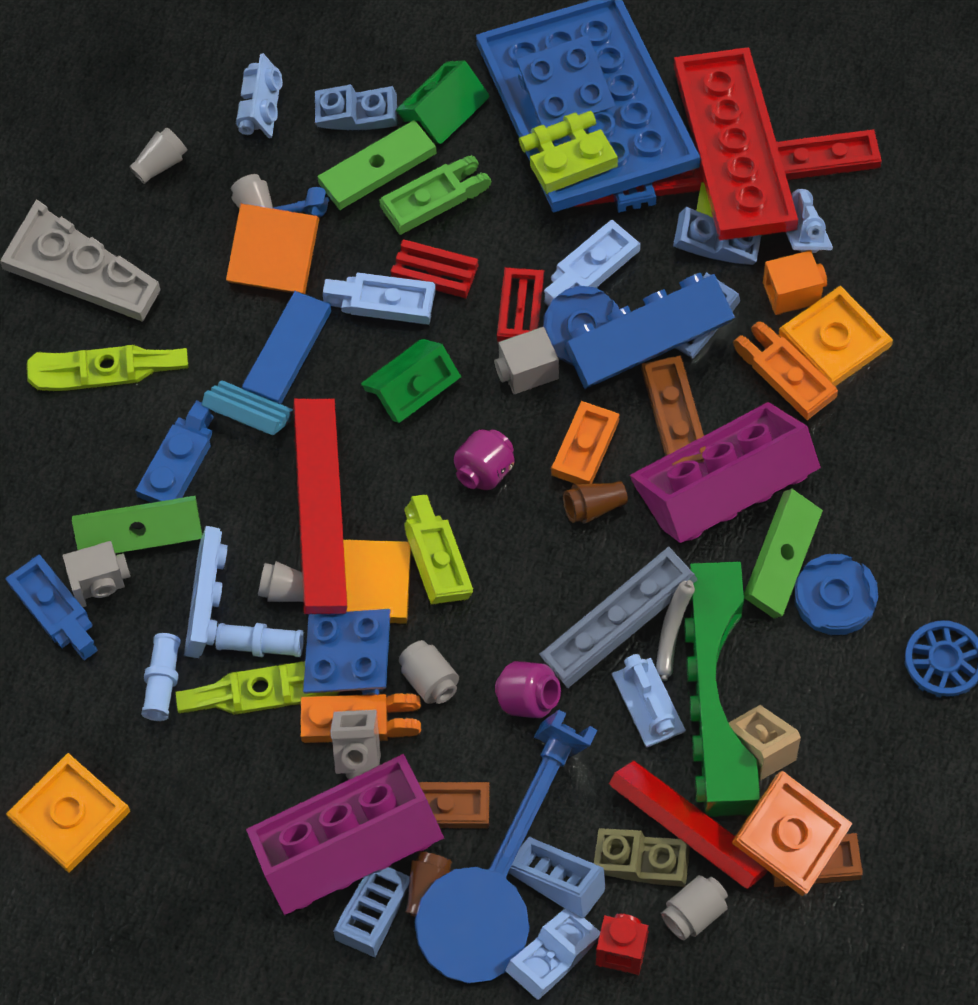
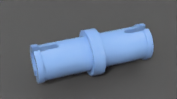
(259, 640)
(161, 677)

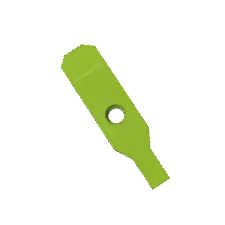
(83, 367)
(236, 694)

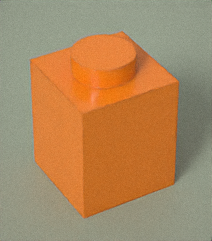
(794, 282)

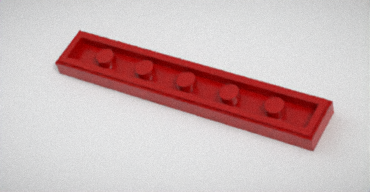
(319, 507)

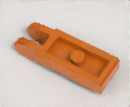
(787, 371)
(319, 710)

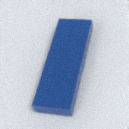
(287, 347)

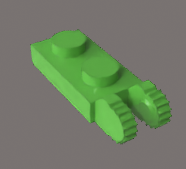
(433, 194)

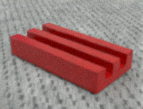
(437, 263)
(524, 274)

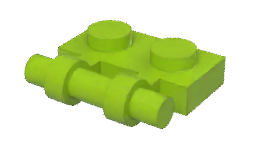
(571, 161)

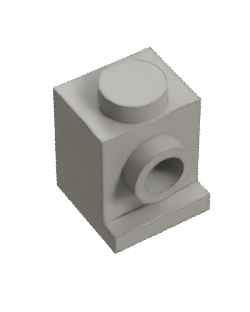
(95, 571)
(355, 742)

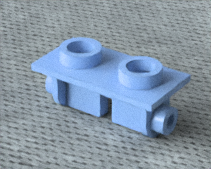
(261, 84)
(811, 228)
(647, 700)

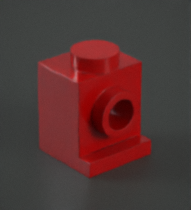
(622, 943)

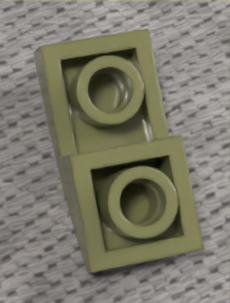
(642, 858)

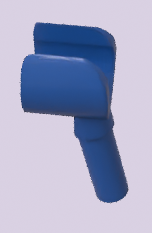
(315, 203)

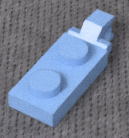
(593, 260)
(382, 297)

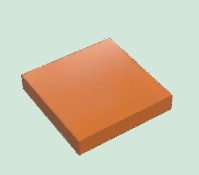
(272, 249)
(792, 833)

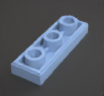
(205, 592)

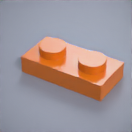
(585, 444)

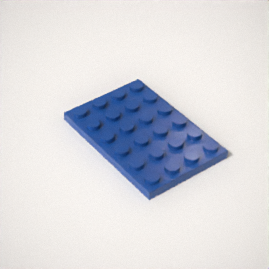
(641, 126)

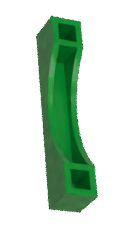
(728, 768)

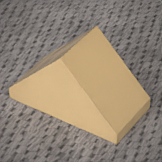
(768, 739)

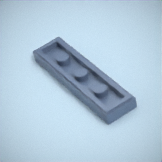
(616, 617)

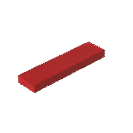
(686, 822)

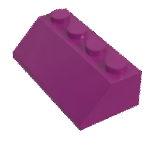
(740, 468)
(344, 834)

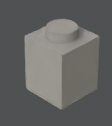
(527, 361)

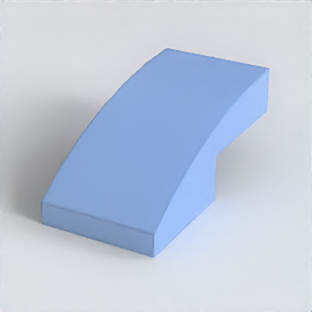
(553, 952)

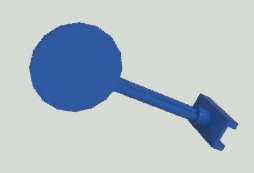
(475, 917)

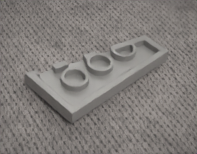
(63, 258)

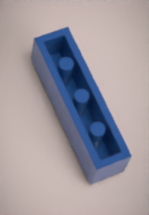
(649, 330)

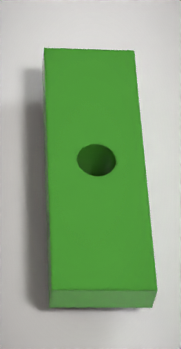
(391, 155)
(163, 525)
(782, 553)

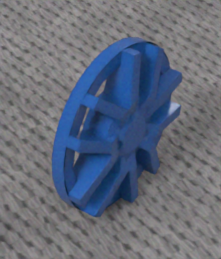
(943, 658)

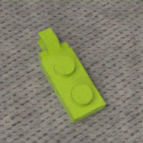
(436, 553)

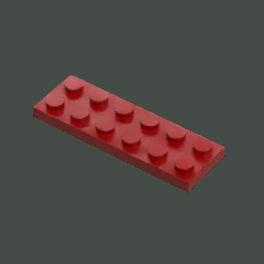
(735, 144)

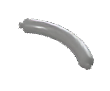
(671, 627)

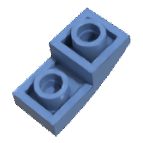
(348, 110)
(699, 236)

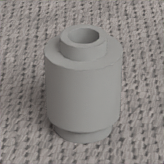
(428, 672)
(695, 907)

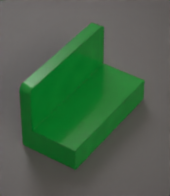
(445, 100)
(412, 378)

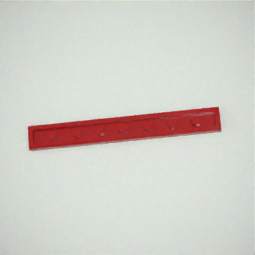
(799, 158)

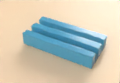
(247, 407)

